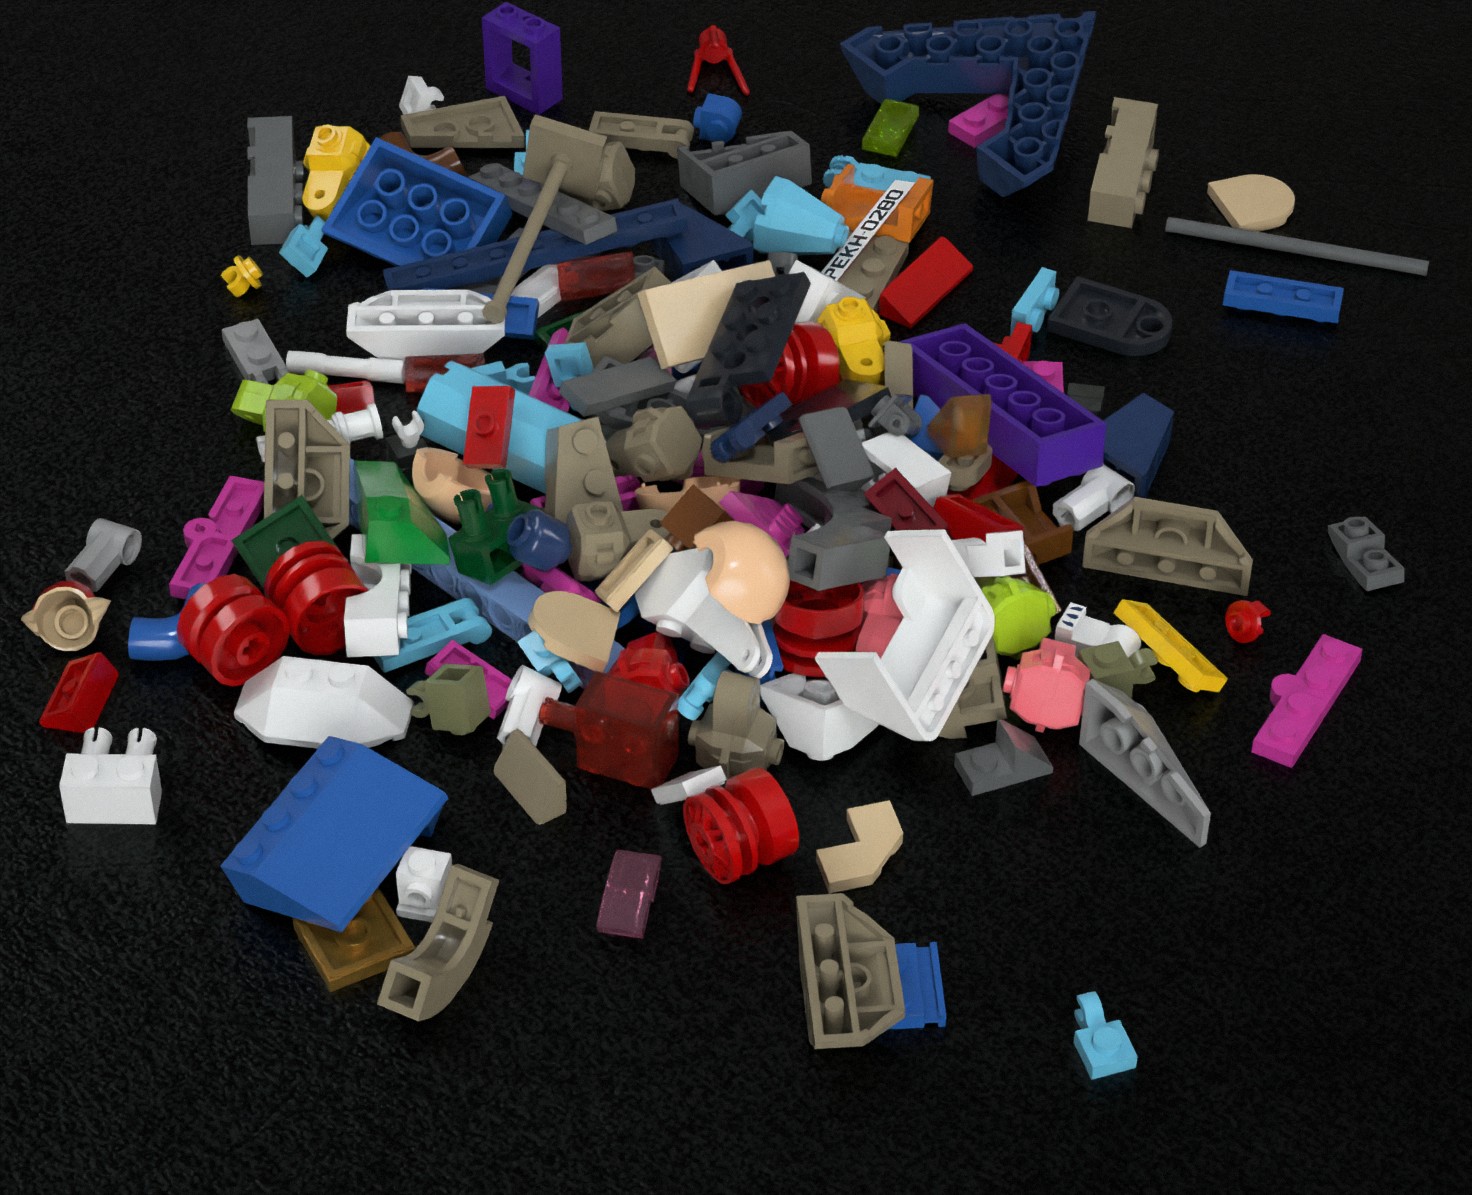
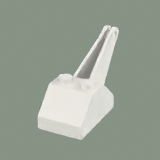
(682, 606)

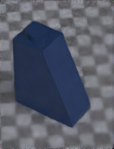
(702, 244)
(1138, 441)

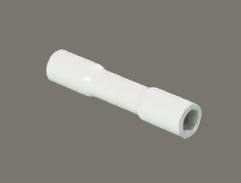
(371, 369)

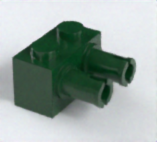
(481, 543)

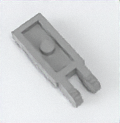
(254, 352)

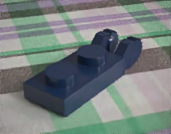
(749, 429)

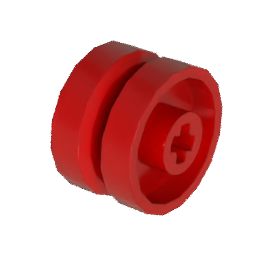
(232, 629)

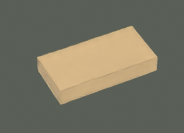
(633, 570)

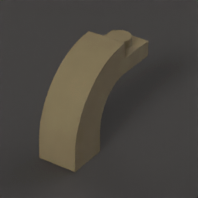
(443, 961)

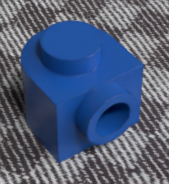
(717, 118)

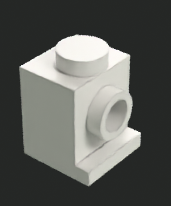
(421, 882)

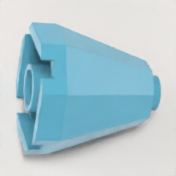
(797, 222)

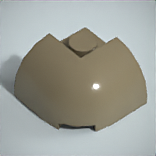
(981, 697)

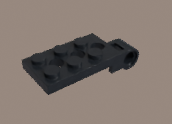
(745, 346)

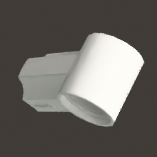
(1099, 492)
(525, 699)

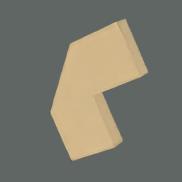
(860, 863)

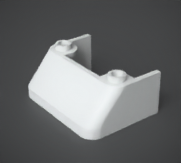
(932, 649)

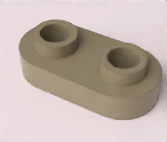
(967, 469)

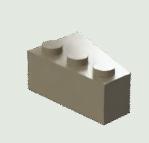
(617, 323)
(577, 468)

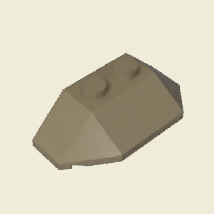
(307, 460)
(1169, 546)
(846, 973)

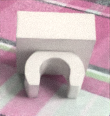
(418, 96)

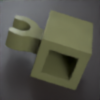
(1112, 666)
(453, 698)

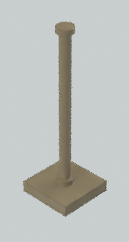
(559, 159)

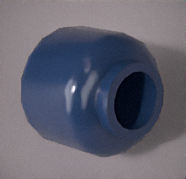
(539, 540)

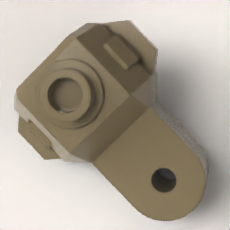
(615, 181)
(656, 446)
(605, 536)
(736, 728)

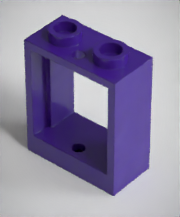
(533, 89)

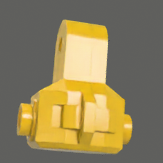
(332, 161)
(858, 339)

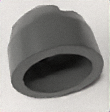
(782, 261)

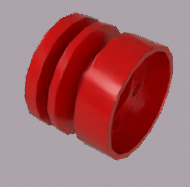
(805, 367)
(312, 592)
(817, 623)
(741, 825)

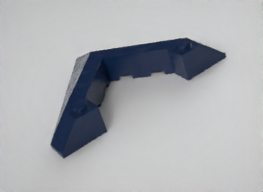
(1027, 58)

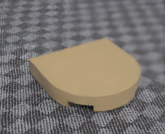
(1253, 201)
(575, 628)

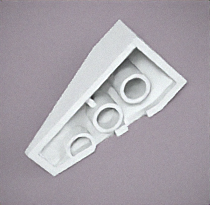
(814, 716)

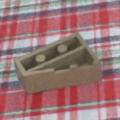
(1125, 165)

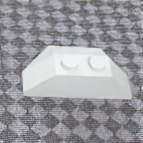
(422, 323)
(313, 699)

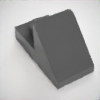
(1008, 761)

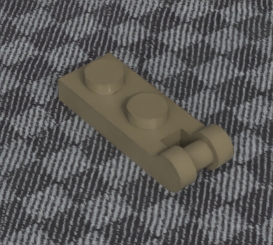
(643, 131)

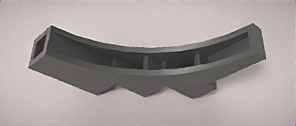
(847, 544)

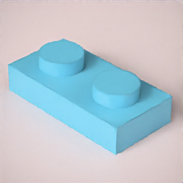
(1036, 300)

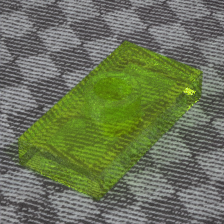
(890, 127)

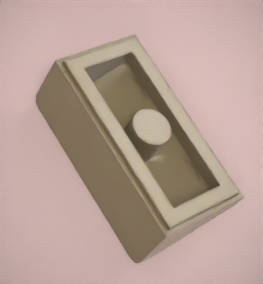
(899, 368)
(531, 779)

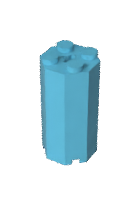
(446, 415)

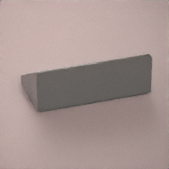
(837, 449)

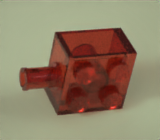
(620, 729)

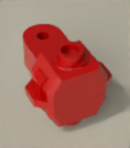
(652, 663)

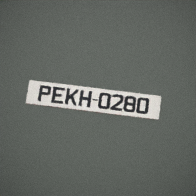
(867, 229)

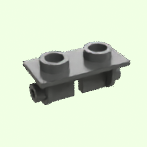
(896, 415)

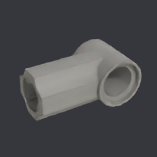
(105, 549)

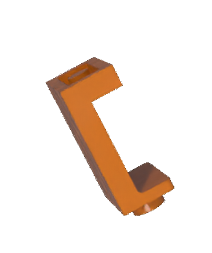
(857, 201)

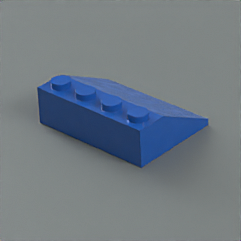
(414, 209)
(332, 835)

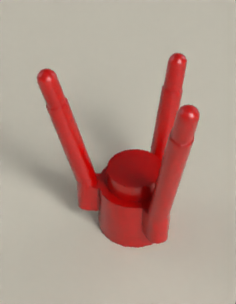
(713, 50)

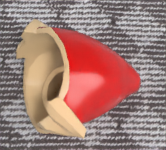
(67, 615)

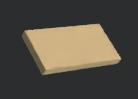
(687, 312)

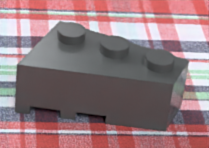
(725, 174)
(274, 180)

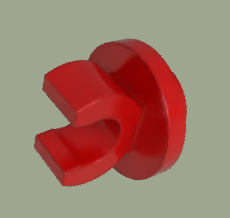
(1244, 620)

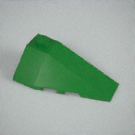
(395, 519)

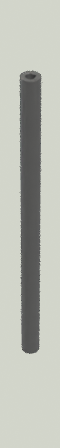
(1297, 246)

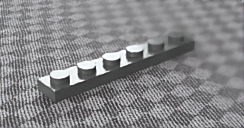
(565, 214)

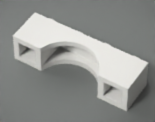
(379, 616)

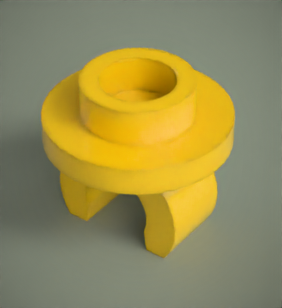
(242, 275)

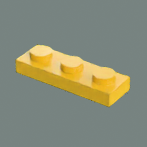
(1171, 647)

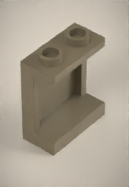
(784, 463)

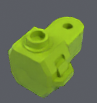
(312, 386)
(1019, 612)

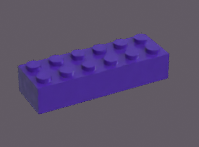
(1031, 421)

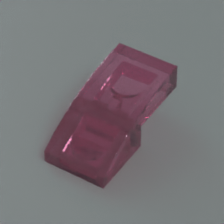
(629, 893)

